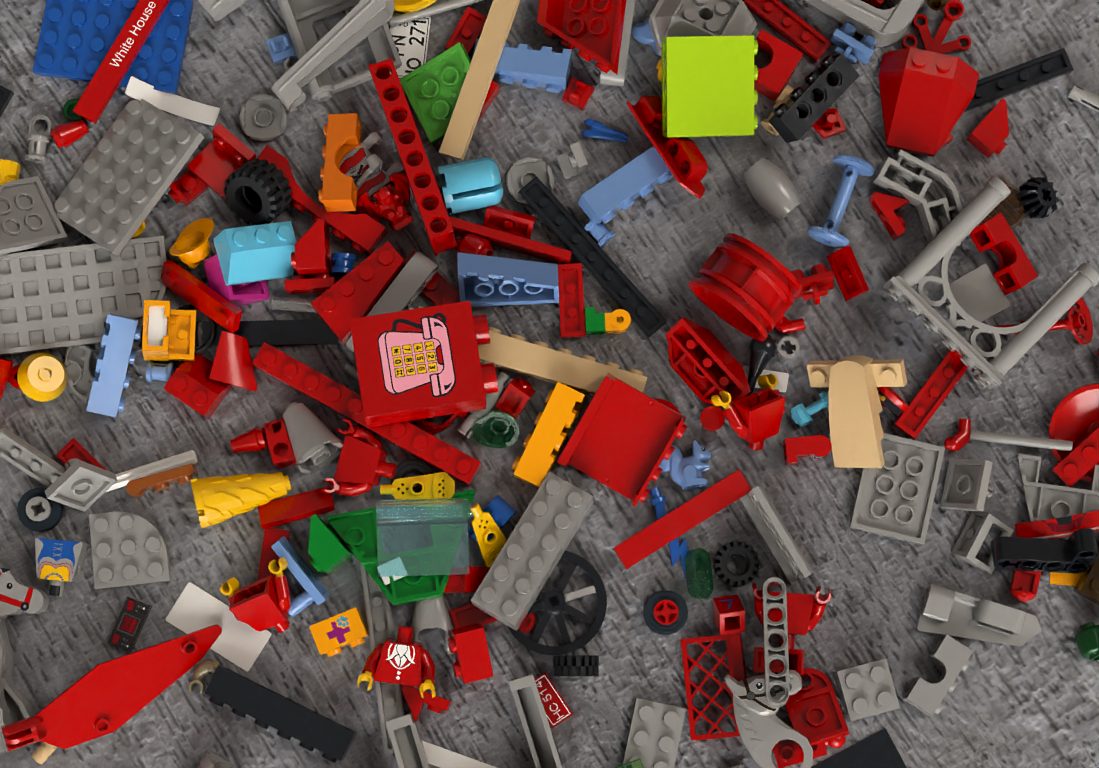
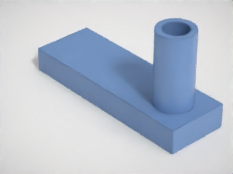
(313, 587)

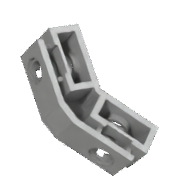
(932, 209)

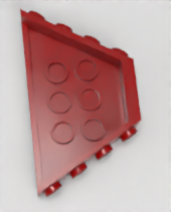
(588, 26)

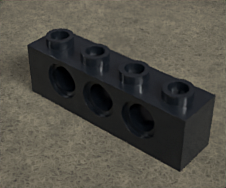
(840, 75)

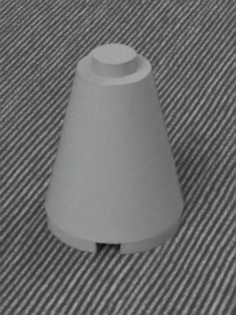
(310, 438)

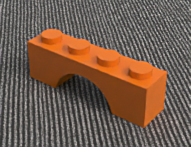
(341, 137)

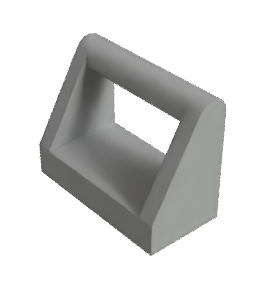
(973, 537)

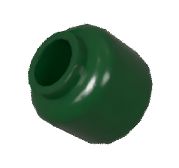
(1088, 641)

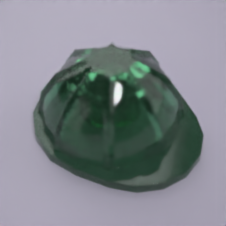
(496, 430)

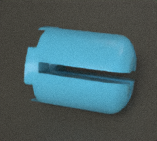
(471, 185)

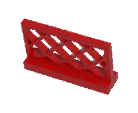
(736, 669)

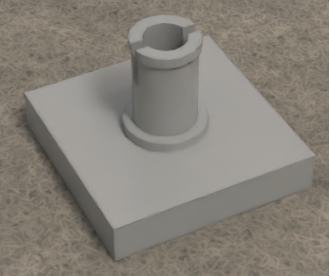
(967, 484)
(80, 485)

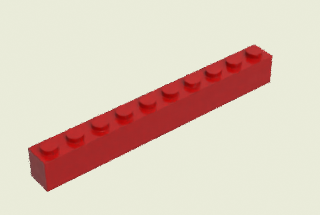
(349, 405)

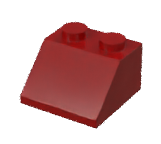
(313, 251)
(194, 388)

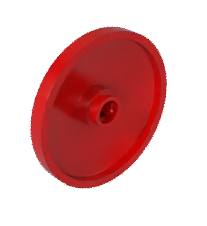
(1075, 419)

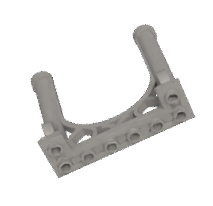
(941, 247)

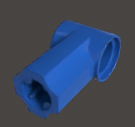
(499, 511)

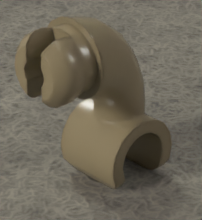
(203, 669)

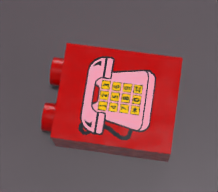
(422, 363)

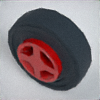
(667, 605)

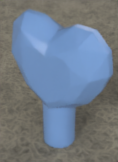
(643, 34)

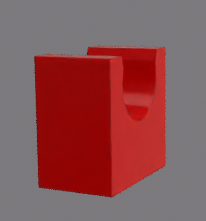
(783, 63)

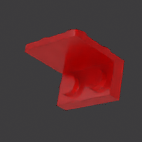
(220, 159)

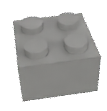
(866, 689)

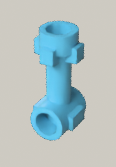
(802, 415)

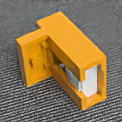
(168, 332)

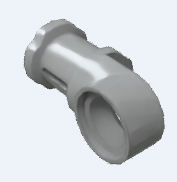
(37, 140)

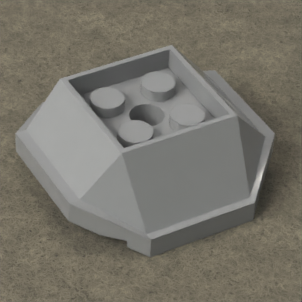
(687, 18)

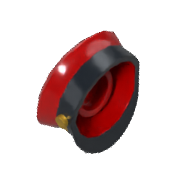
(891, 400)

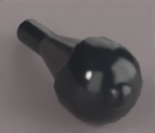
(760, 355)

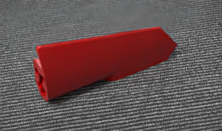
(678, 153)

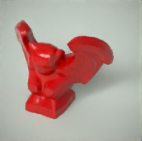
(389, 203)

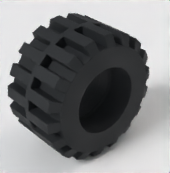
(258, 192)

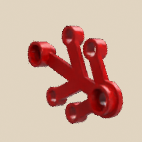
(935, 44)

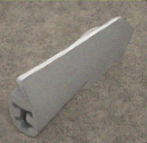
(975, 618)

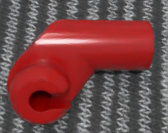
(960, 439)

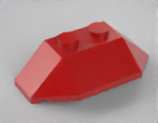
(705, 362)

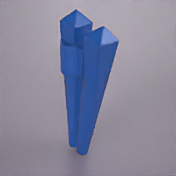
(601, 131)

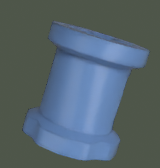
(599, 233)
(159, 371)

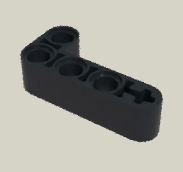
(1046, 555)

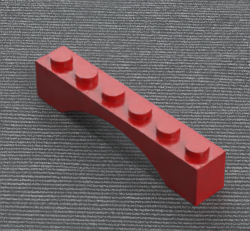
(357, 228)

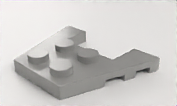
(1054, 501)

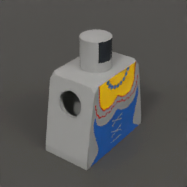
(59, 562)

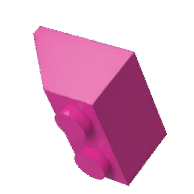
(237, 294)

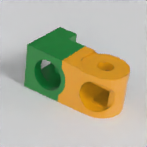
(606, 323)

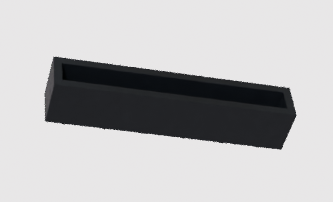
(280, 713)

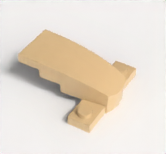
(856, 405)

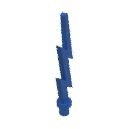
(675, 549)

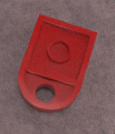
(816, 710)

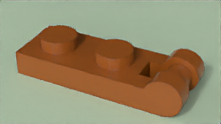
(162, 480)

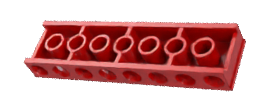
(413, 156)

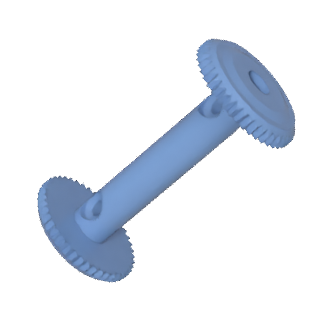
(851, 165)

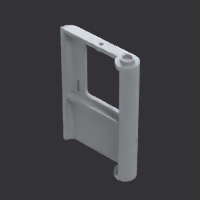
(300, 20)

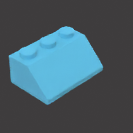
(256, 252)

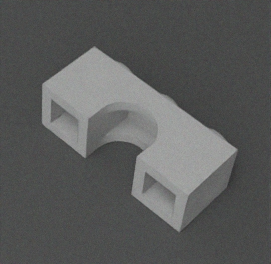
(952, 659)

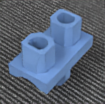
(850, 47)

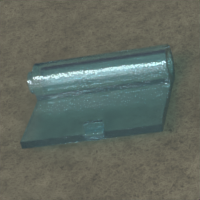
(423, 531)

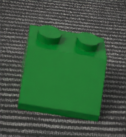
(325, 547)

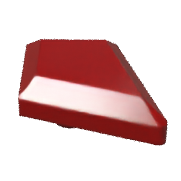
(829, 124)

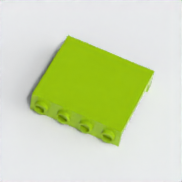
(709, 86)

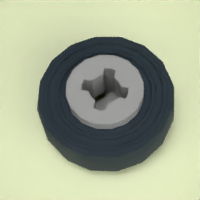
(48, 513)

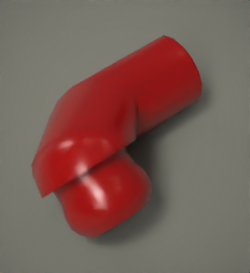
(789, 326)

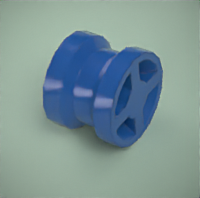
(342, 263)

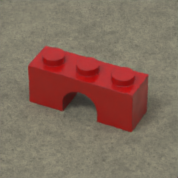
(1014, 267)

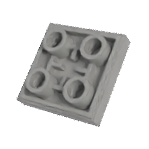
(979, 294)

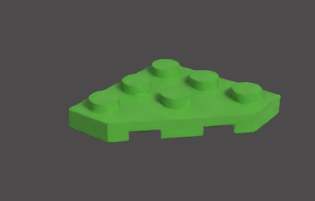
(436, 88)

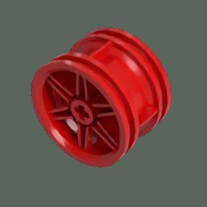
(745, 286)

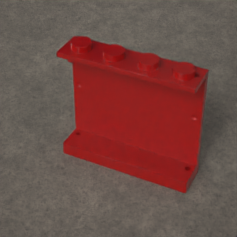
(623, 439)

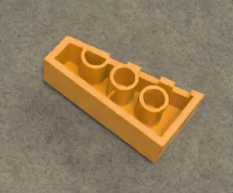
(549, 435)

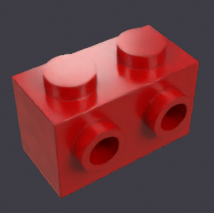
(470, 653)

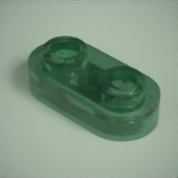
(699, 573)

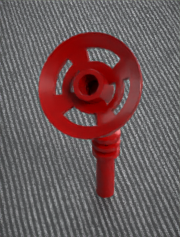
(1079, 319)

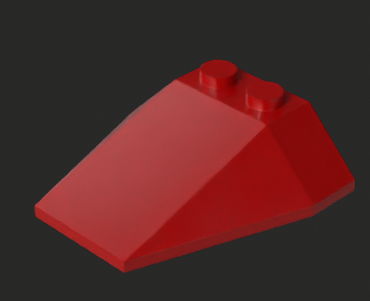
(923, 97)

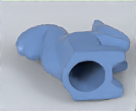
(688, 470)

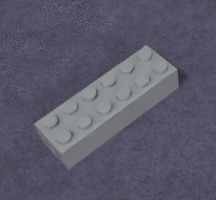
(532, 551)

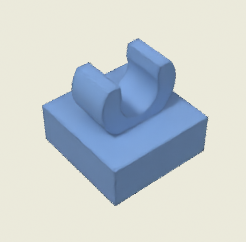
(281, 48)

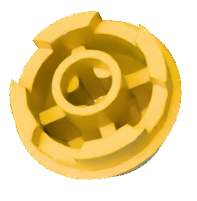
(42, 377)

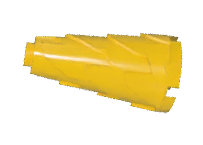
(227, 496)

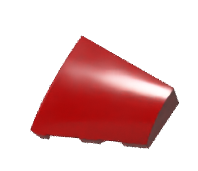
(233, 362)

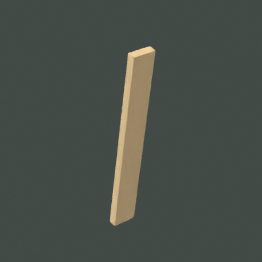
(478, 78)

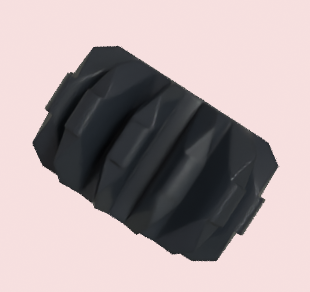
(1038, 197)

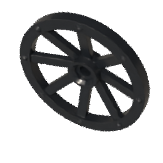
(595, 623)

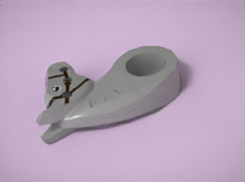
(758, 719)

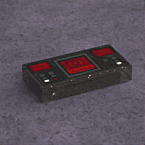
(129, 624)

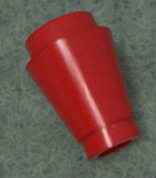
(68, 133)
(250, 441)

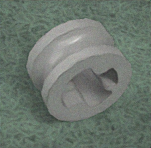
(792, 342)

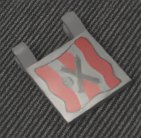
(355, 165)

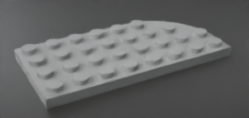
(67, 292)

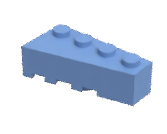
(534, 67)
(505, 281)
(112, 365)

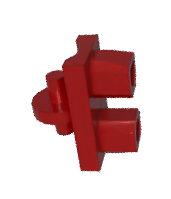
(816, 285)

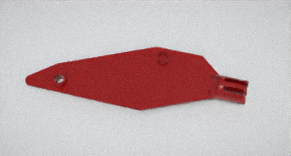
(111, 693)

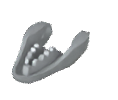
(429, 615)

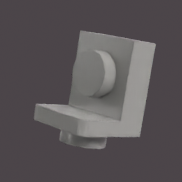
(573, 162)

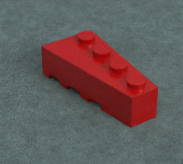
(358, 290)

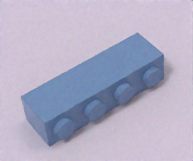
(624, 186)

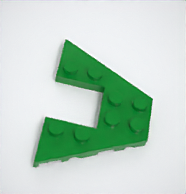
(359, 533)

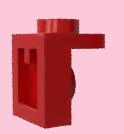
(187, 188)
(515, 397)

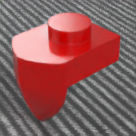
(1024, 585)

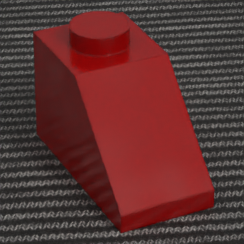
(992, 131)

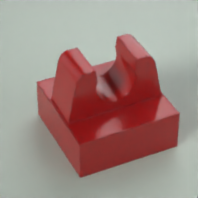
(578, 94)

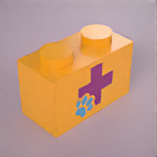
(339, 631)

